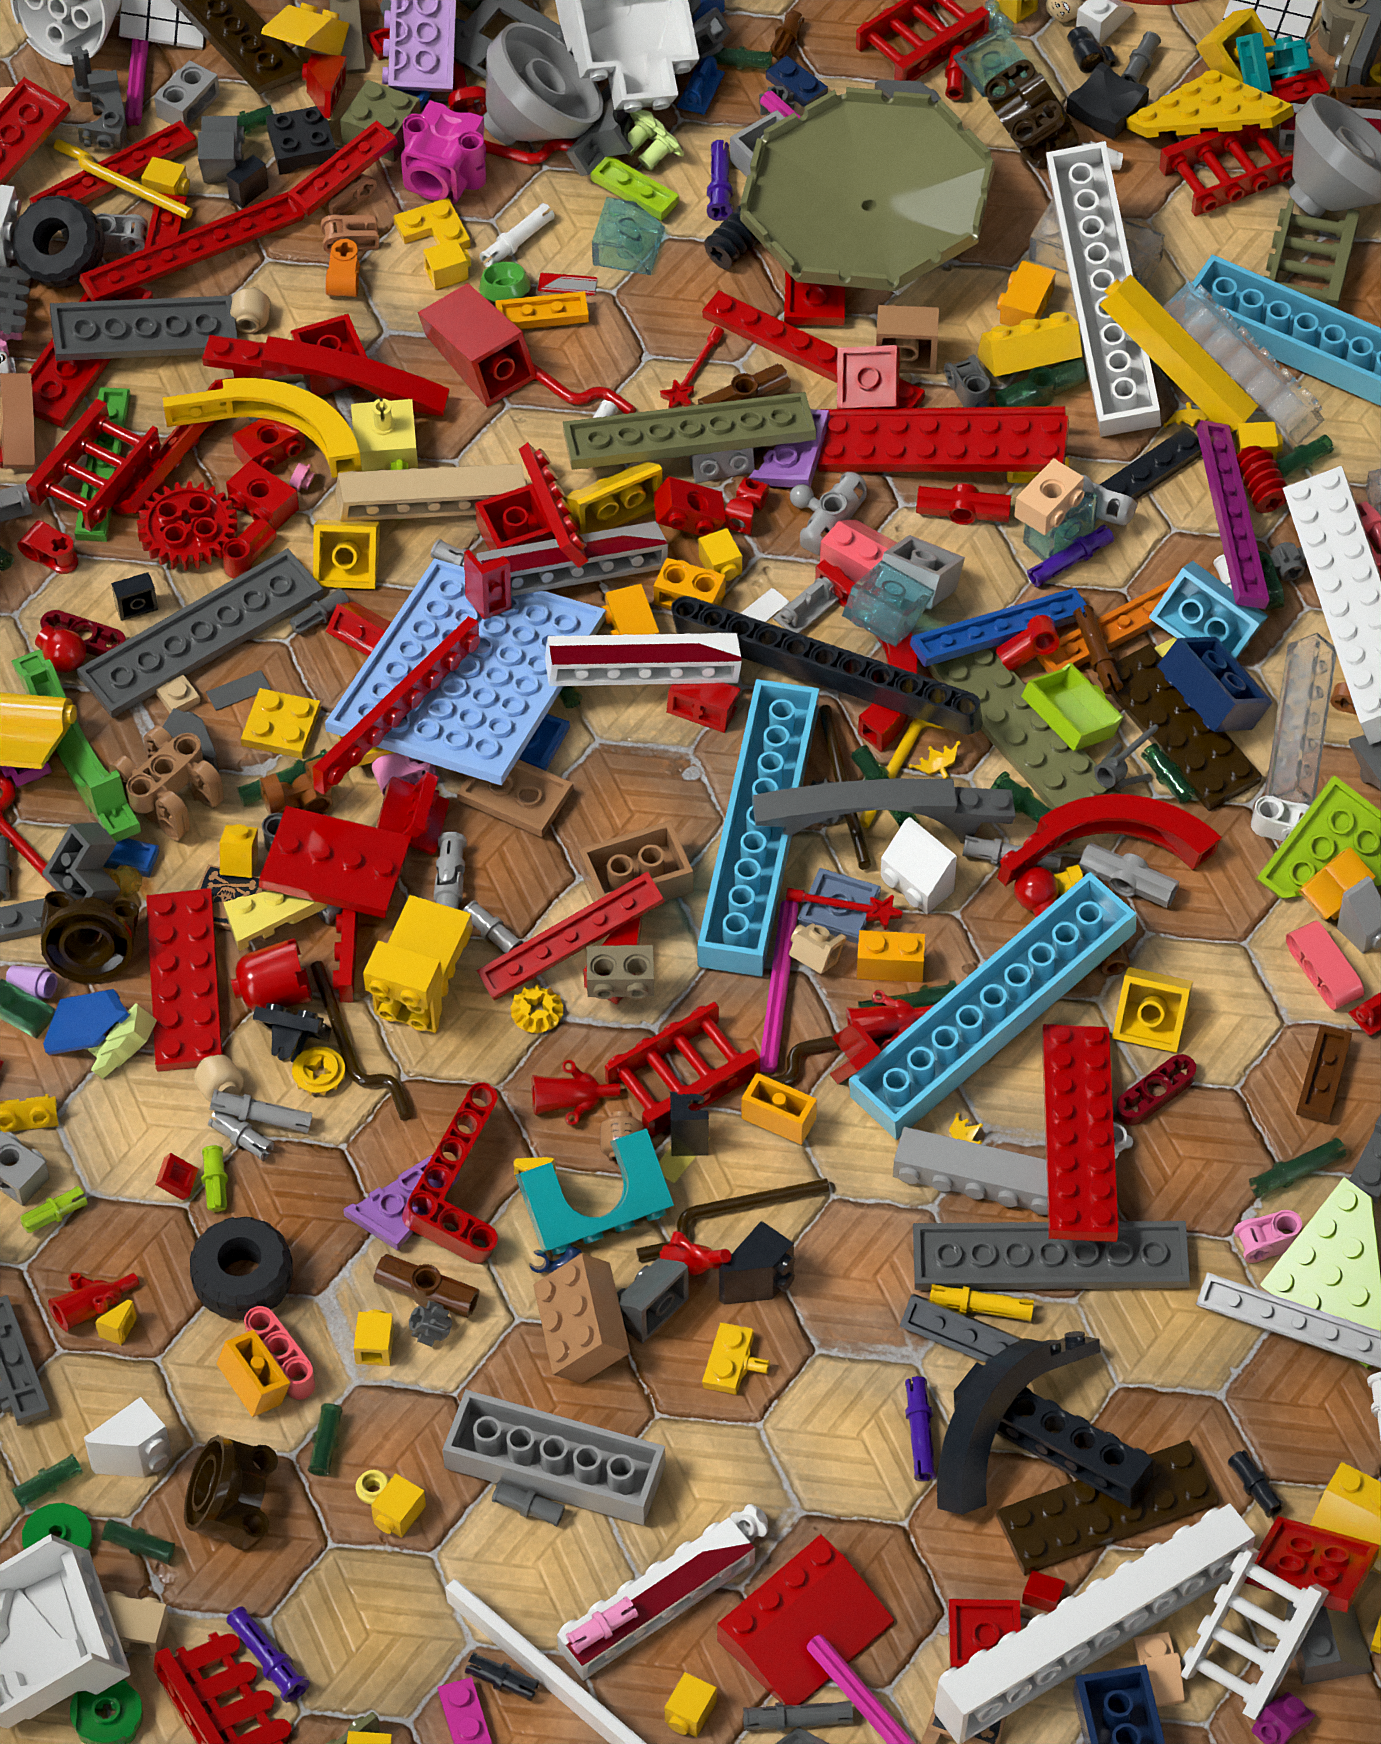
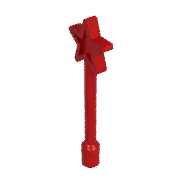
(679, 393)
(875, 911)

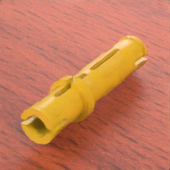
(984, 1303)

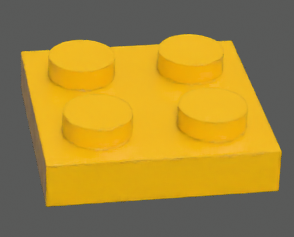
(280, 723)

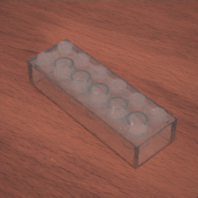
(1252, 369)

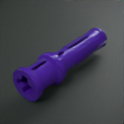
(719, 189)
(275, 1665)

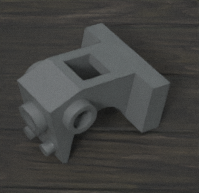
(106, 99)

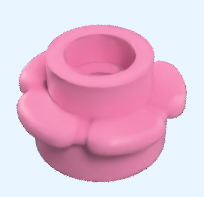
(302, 477)

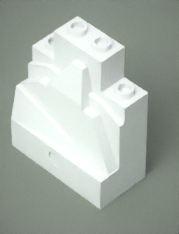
(632, 45)
(53, 1630)

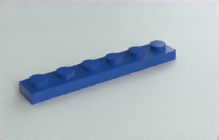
(993, 627)

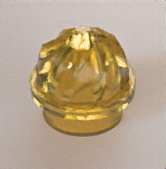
(127, 879)

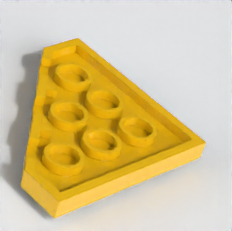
(1210, 103)

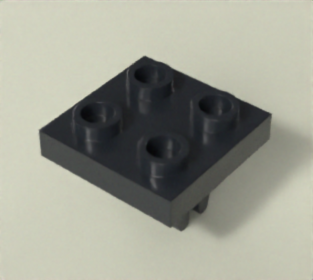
(290, 1030)

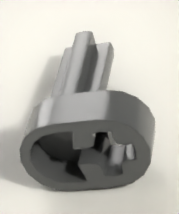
(81, 68)

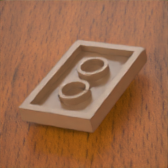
(526, 798)

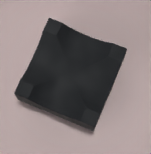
(1106, 101)
(300, 138)

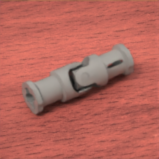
(450, 869)

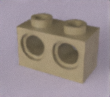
(620, 964)

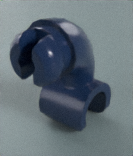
(550, 1266)

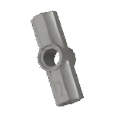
(1129, 875)

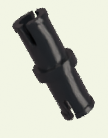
(1256, 1483)
(502, 1676)

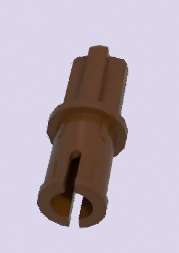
(786, 34)

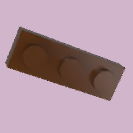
(1324, 1073)

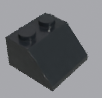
(757, 1267)

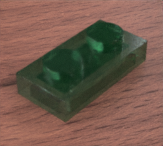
(24, 1010)

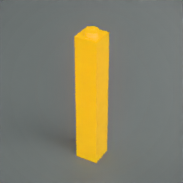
(1177, 353)

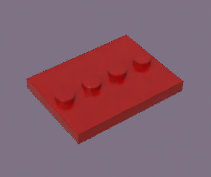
(335, 862)

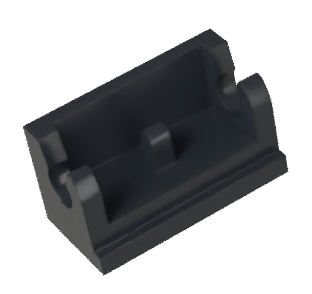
(688, 1128)

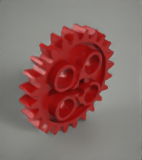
(187, 525)

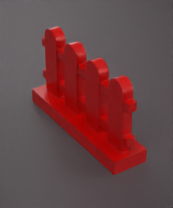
(191, 1699)

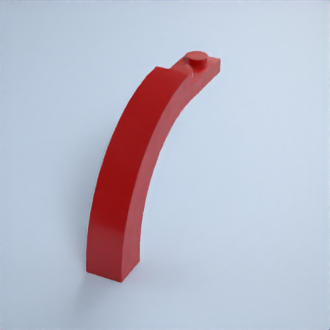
(877, 723)
(1114, 814)

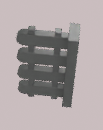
(13, 295)

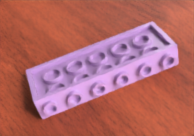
(420, 45)

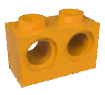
(683, 579)

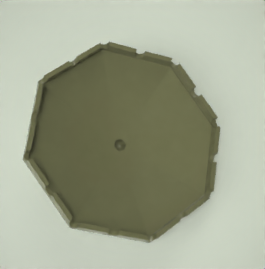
(867, 189)

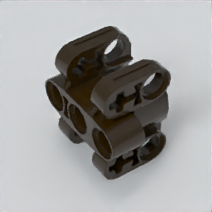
(1030, 112)

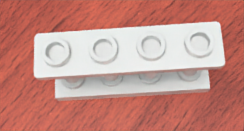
(1288, 1632)

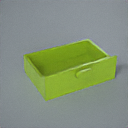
(1073, 707)

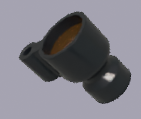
(1088, 51)

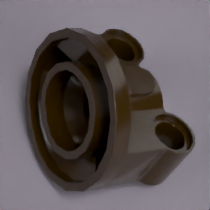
(87, 937)
(229, 1491)

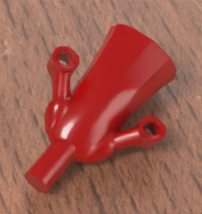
(885, 1020)
(562, 1093)
(695, 1256)
(87, 1299)

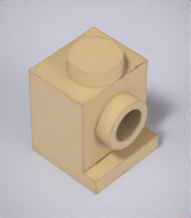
(816, 947)

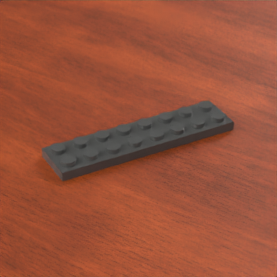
(200, 632)
(1024, 1258)

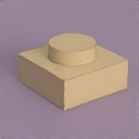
(178, 694)

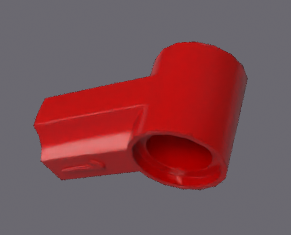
(243, 551)
(1028, 643)

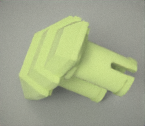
(648, 127)
(122, 1041)

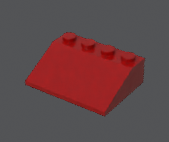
(803, 1599)

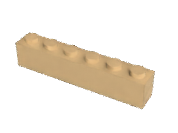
(422, 491)

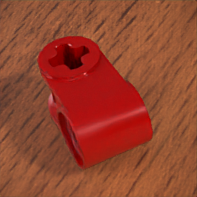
(49, 548)

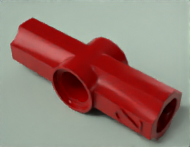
(963, 504)

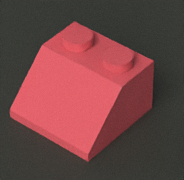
(854, 548)

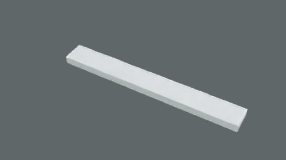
(539, 1666)

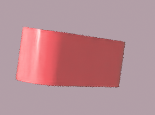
(1324, 965)
(277, 1338)

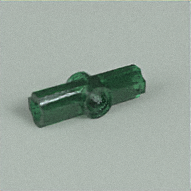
(1043, 385)

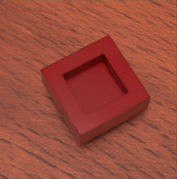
(176, 1176)

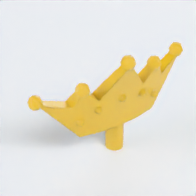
(1188, 416)
(937, 761)
(962, 1132)

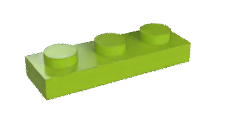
(634, 187)

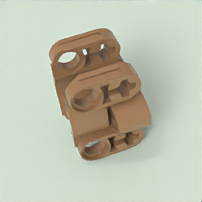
(155, 793)

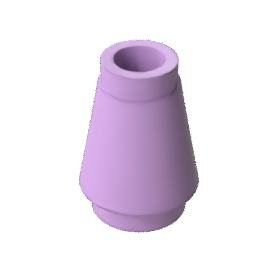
(34, 980)

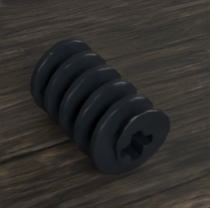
(729, 241)

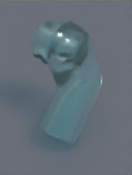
(996, 19)

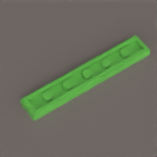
(118, 406)

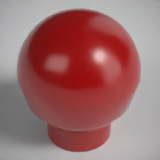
(62, 647)
(1036, 889)

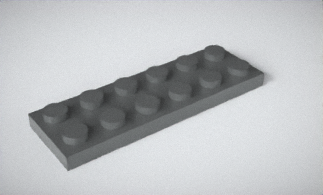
(139, 327)

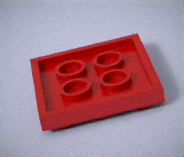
(1316, 1556)

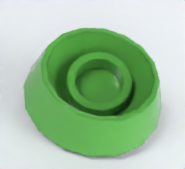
(504, 281)

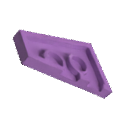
(794, 462)
(384, 1207)

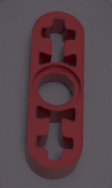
(76, 624)
(1152, 1103)

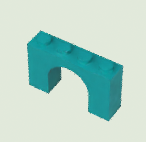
(642, 1195)

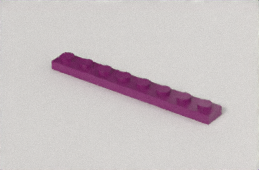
(1232, 515)

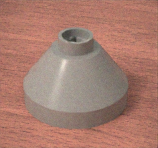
(536, 88)
(1334, 158)

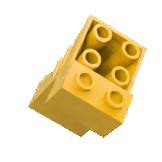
(415, 965)

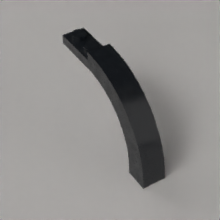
(982, 1407)

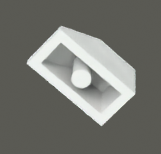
(1102, 17)

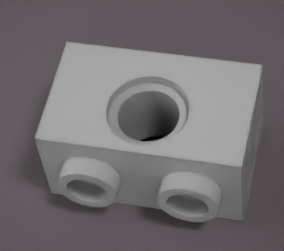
(24, 1177)

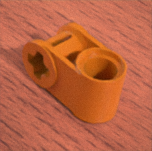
(343, 269)

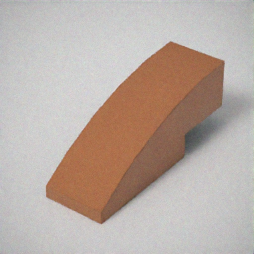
(17, 421)

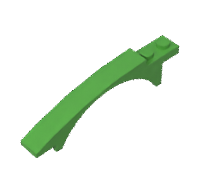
(98, 788)

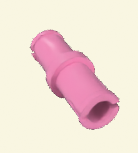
(602, 1625)

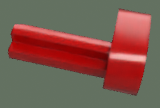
(463, 97)

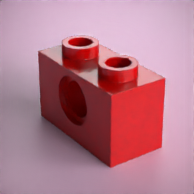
(267, 443)
(262, 495)
(689, 507)

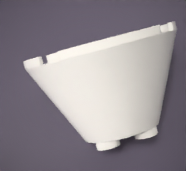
(62, 25)

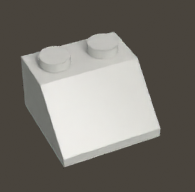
(919, 867)
(129, 1443)

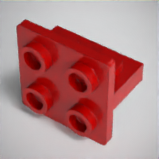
(414, 811)

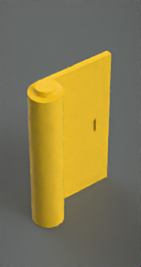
(32, 728)

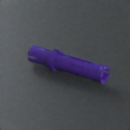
(1079, 550)
(919, 1418)

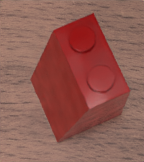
(472, 340)

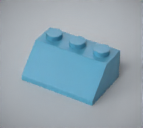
(1206, 607)

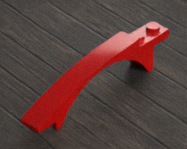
(292, 357)

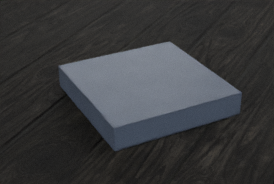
(838, 919)

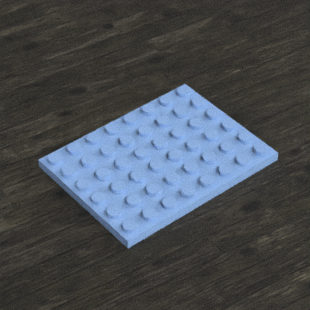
(496, 695)

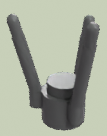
(1114, 769)

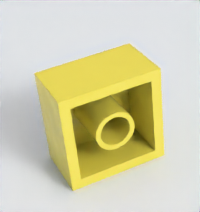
(385, 433)

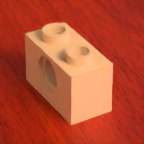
(1049, 497)

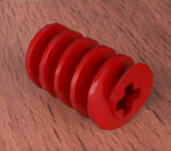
(1262, 478)

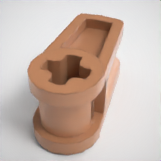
(351, 194)
(358, 228)

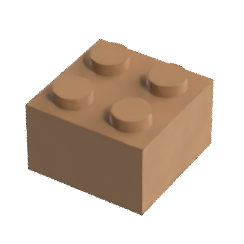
(914, 332)

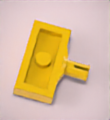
(731, 1359)

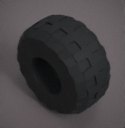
(38, 226)
(235, 1241)

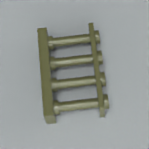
(1340, 252)

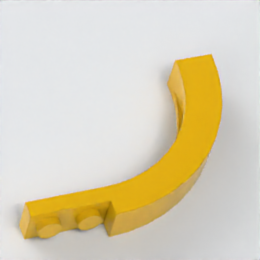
(274, 402)

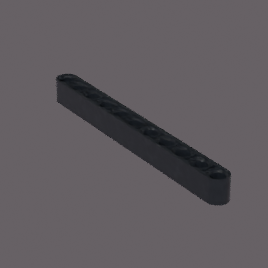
(834, 666)

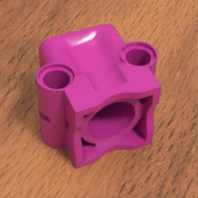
(443, 153)

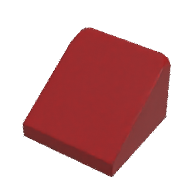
(1043, 1591)

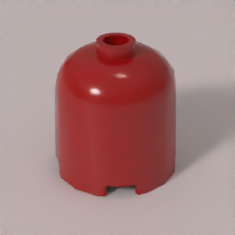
(272, 977)

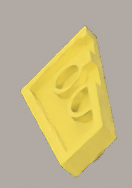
(263, 912)

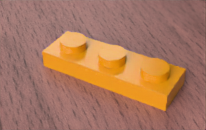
(545, 310)

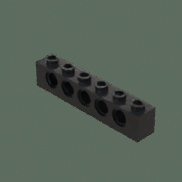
(1063, 1449)

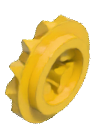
(540, 1020)
(311, 1060)

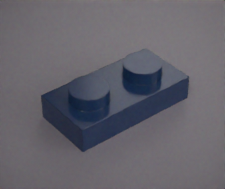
(796, 80)

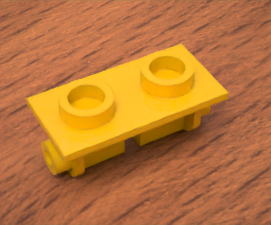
(28, 1114)

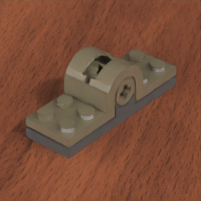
(1353, 36)

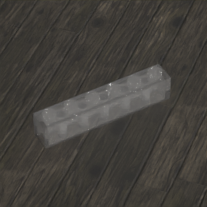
(1301, 720)

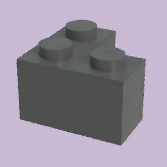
(219, 147)
(79, 863)

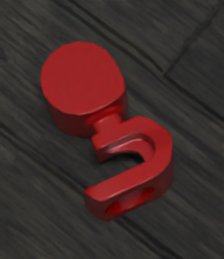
(749, 495)

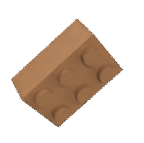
(626, 857)
(581, 1318)

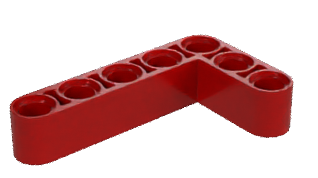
(445, 1172)

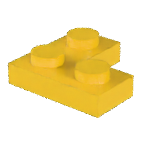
(432, 219)

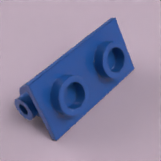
(701, 86)

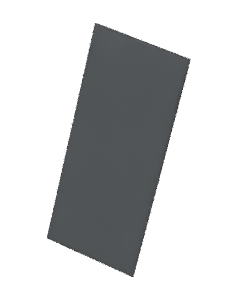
(237, 690)

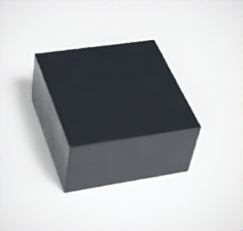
(247, 181)
(134, 596)

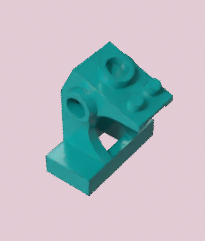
(1288, 57)

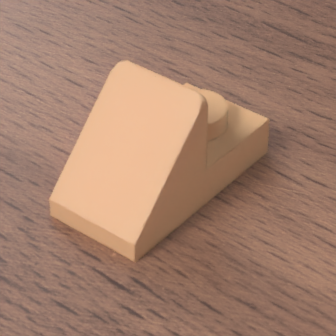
(1162, 1667)

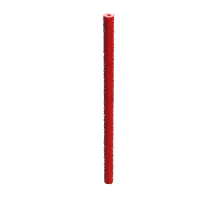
(950, 411)

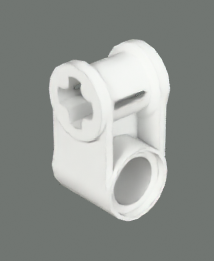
(1283, 814)

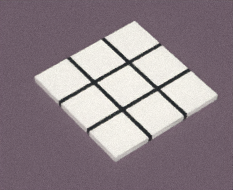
(1279, 17)
(158, 22)

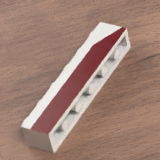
(643, 659)
(664, 1593)

